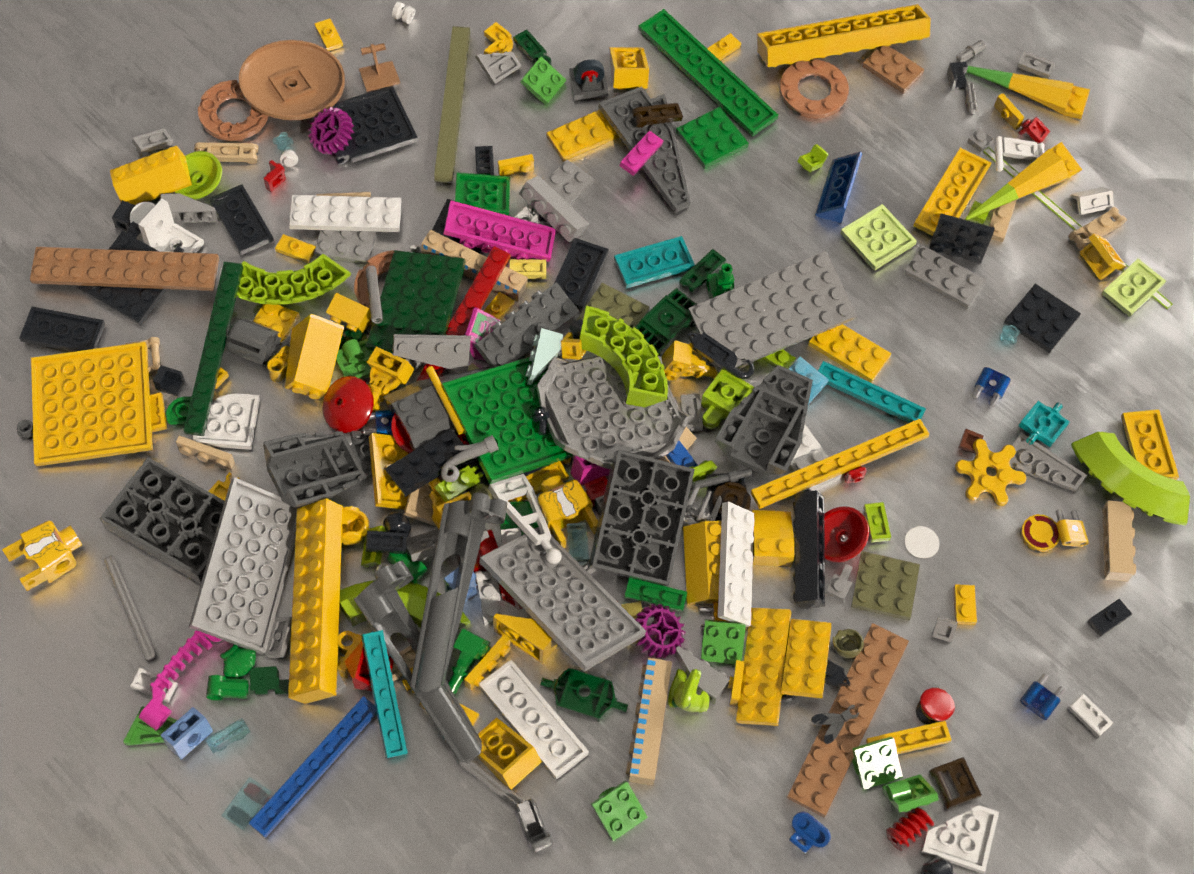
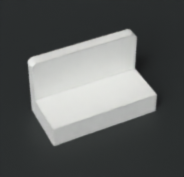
(1093, 200)

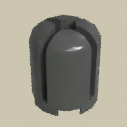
(252, 341)

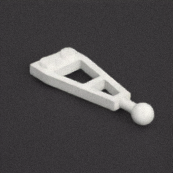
(516, 487)

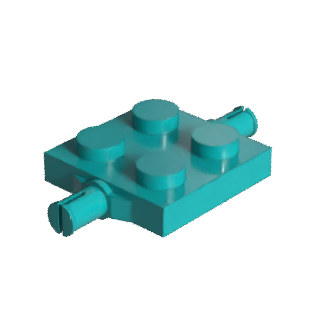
(1044, 423)

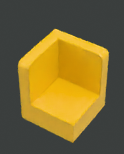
(572, 347)

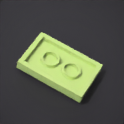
(1133, 287)

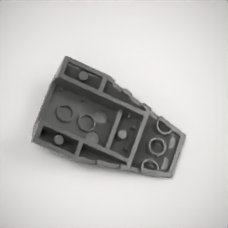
(422, 409)
(768, 423)
(317, 465)

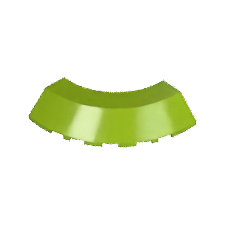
(289, 285)
(627, 354)
(1131, 479)
(412, 596)

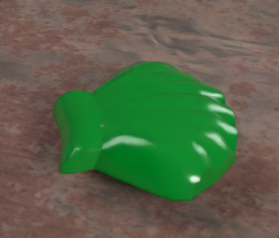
(178, 410)
(237, 661)

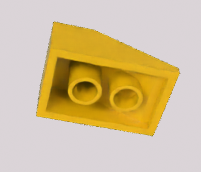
(629, 67)
(773, 538)
(525, 635)
(506, 753)

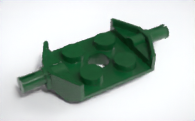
(595, 705)

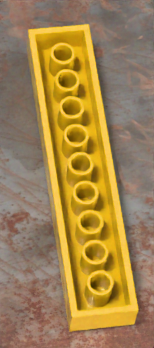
(843, 35)
(315, 602)

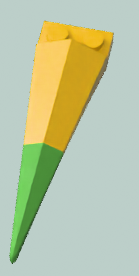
(1055, 94)

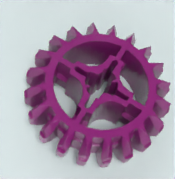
(331, 131)
(664, 625)

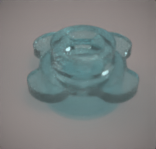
(282, 146)
(1013, 331)

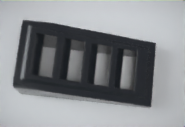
(484, 150)

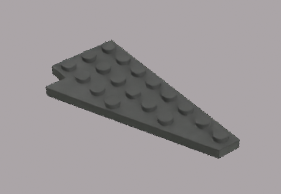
(665, 165)

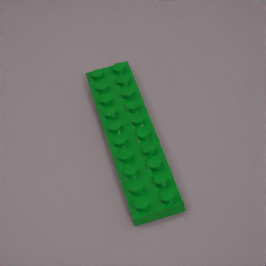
(708, 72)

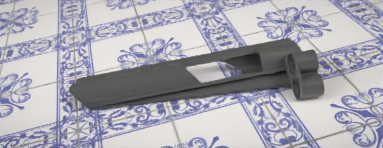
(458, 534)
(388, 613)

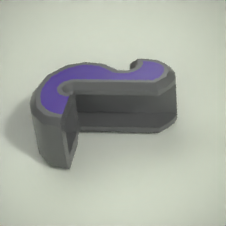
(532, 826)

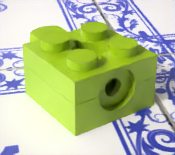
(722, 396)

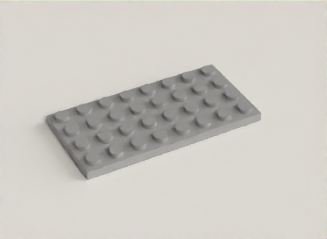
(776, 310)
(246, 567)
(563, 600)

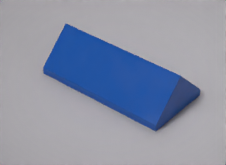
(838, 187)

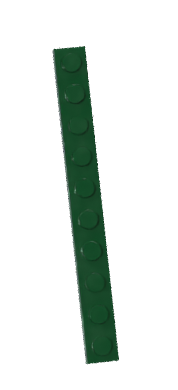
(213, 349)

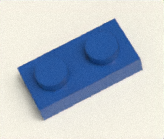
(681, 456)

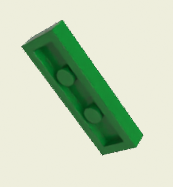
(655, 594)

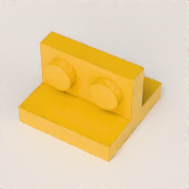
(1101, 256)

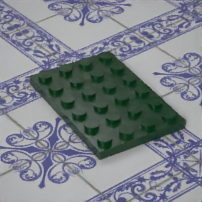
(416, 297)

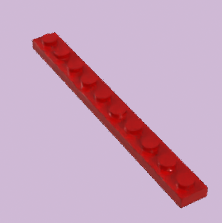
(473, 299)

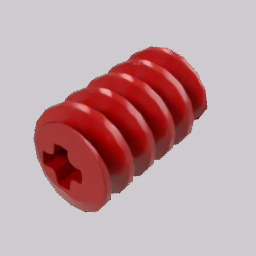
(907, 827)

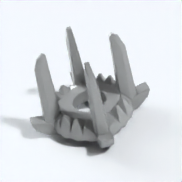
(699, 514)

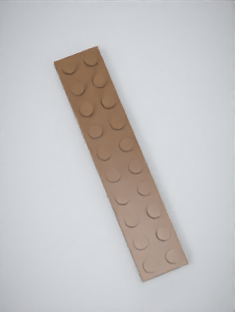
(124, 268)
(828, 763)

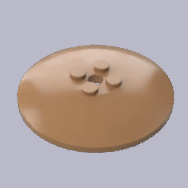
(274, 66)

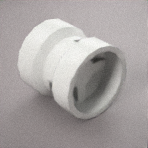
(402, 12)

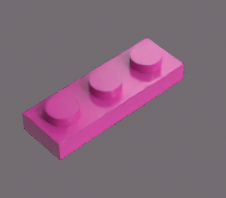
(641, 153)

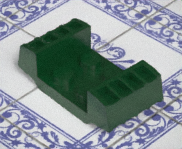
(666, 320)

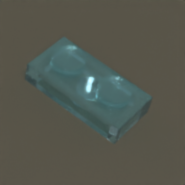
(578, 541)
(229, 734)

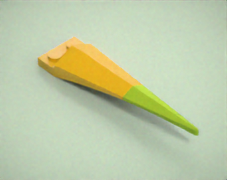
(1047, 170)

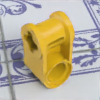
(280, 362)

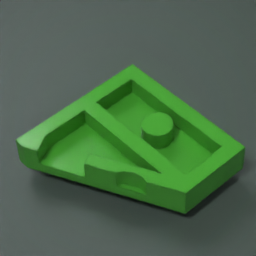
(142, 733)

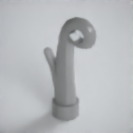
(468, 452)

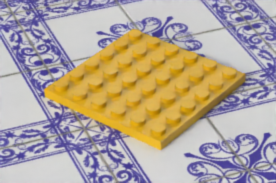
(91, 404)

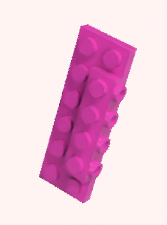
(488, 229)

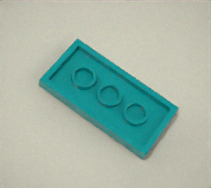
(654, 262)

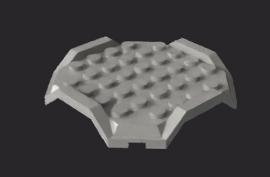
(592, 414)

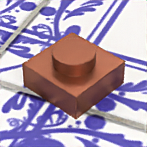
(968, 439)

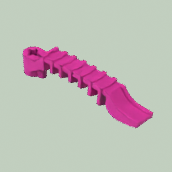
(155, 712)

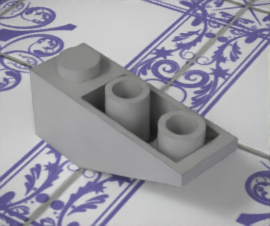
(189, 210)
(711, 681)

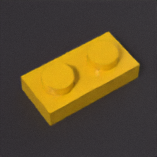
(516, 165)
(965, 604)

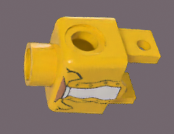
(565, 505)
(49, 549)

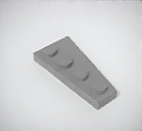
(437, 350)
(1045, 465)

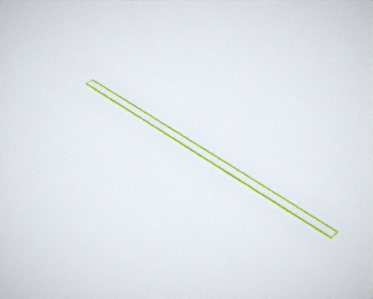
(1063, 215)

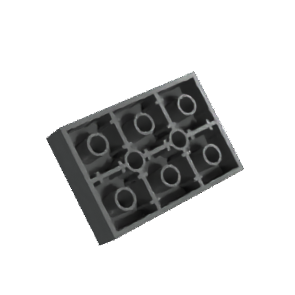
(166, 518)
(641, 518)

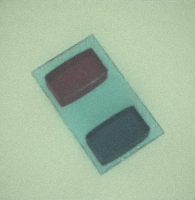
(246, 803)

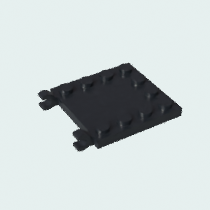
(378, 125)
(127, 301)

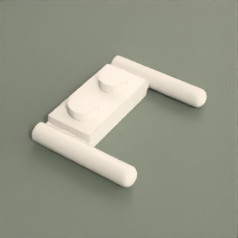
(1017, 149)

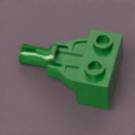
(720, 282)
(472, 648)

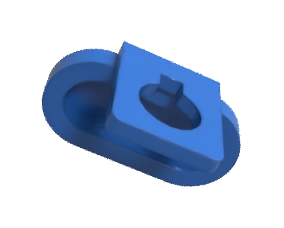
(809, 831)

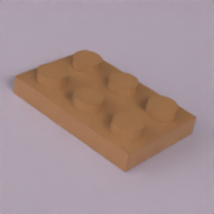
(893, 68)

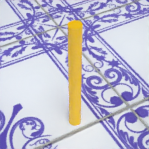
(437, 384)

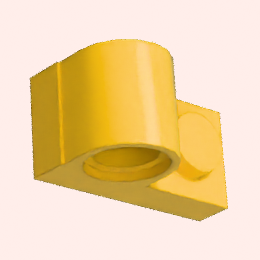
(346, 650)

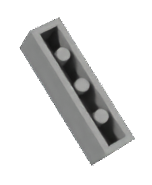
(553, 208)

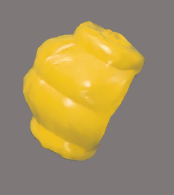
(354, 525)

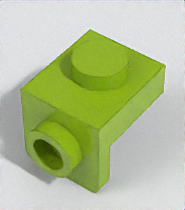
(813, 159)

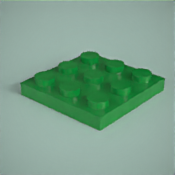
(712, 137)
(484, 191)

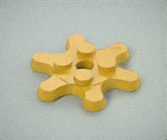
(981, 481)

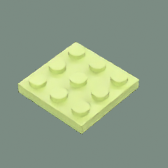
(878, 237)

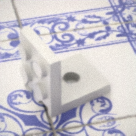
(162, 233)

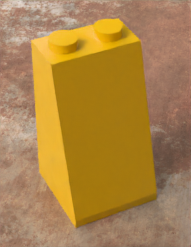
(312, 356)

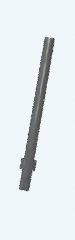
(731, 476)

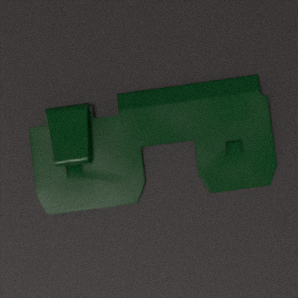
(269, 680)

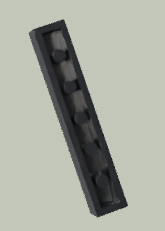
(809, 550)

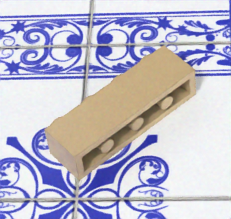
(1118, 541)

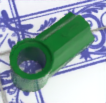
(416, 568)
(221, 687)

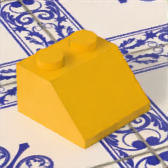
(349, 312)

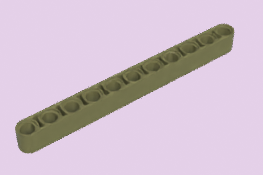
(452, 105)

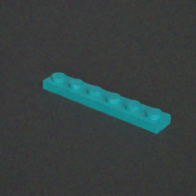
(871, 393)
(384, 694)

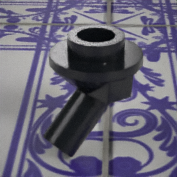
(541, 414)

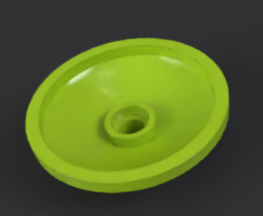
(204, 174)

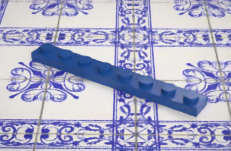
(313, 767)

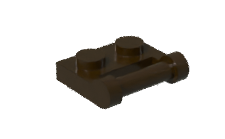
(962, 782)

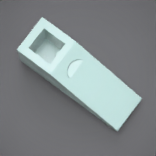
(547, 347)

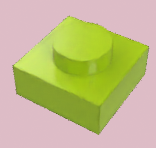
(981, 218)

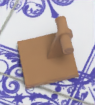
(378, 75)

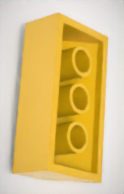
(151, 176)
(702, 562)

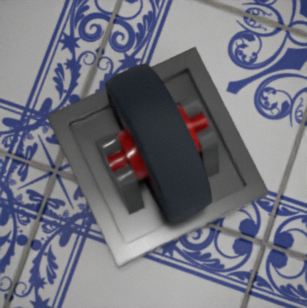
(588, 80)

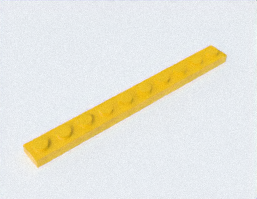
(839, 463)

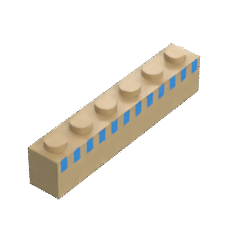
(509, 283)
(650, 721)

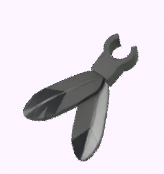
(836, 722)

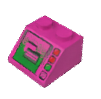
(478, 328)

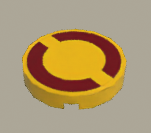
(1040, 533)

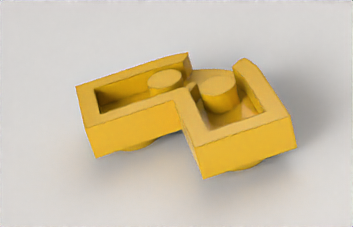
(500, 37)

